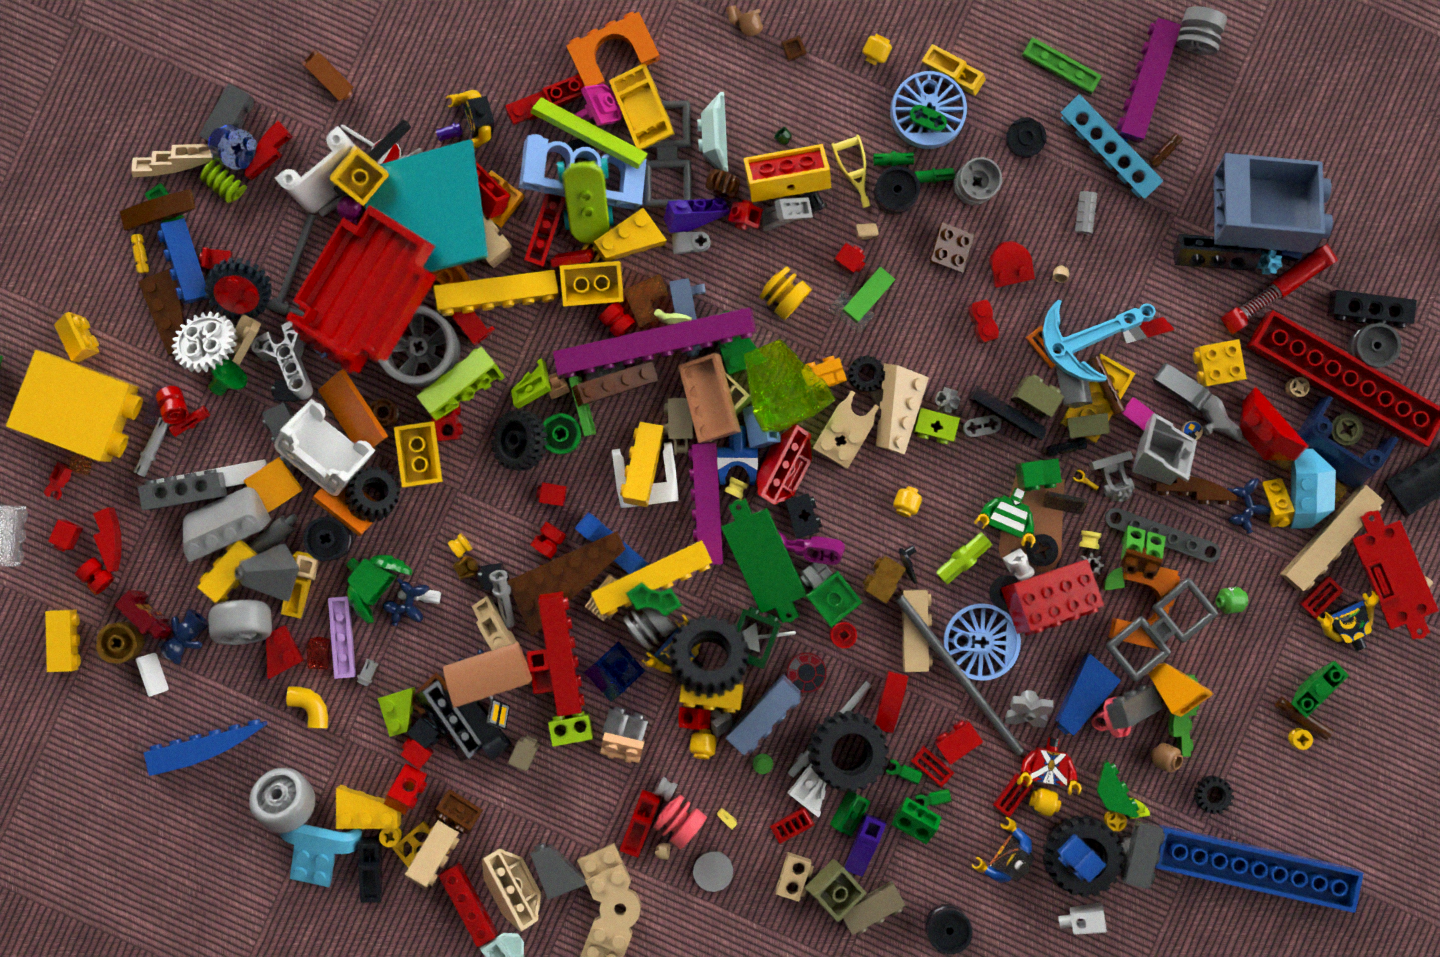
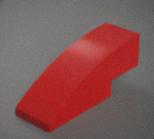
(267, 150)
(109, 538)
(891, 701)
(640, 823)

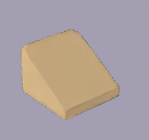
(866, 231)
(307, 567)

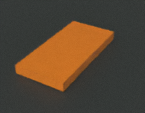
(352, 410)

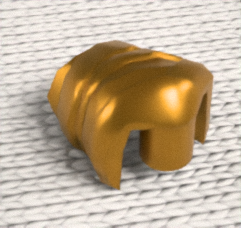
(466, 567)

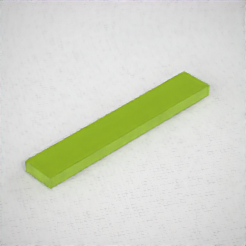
(589, 133)

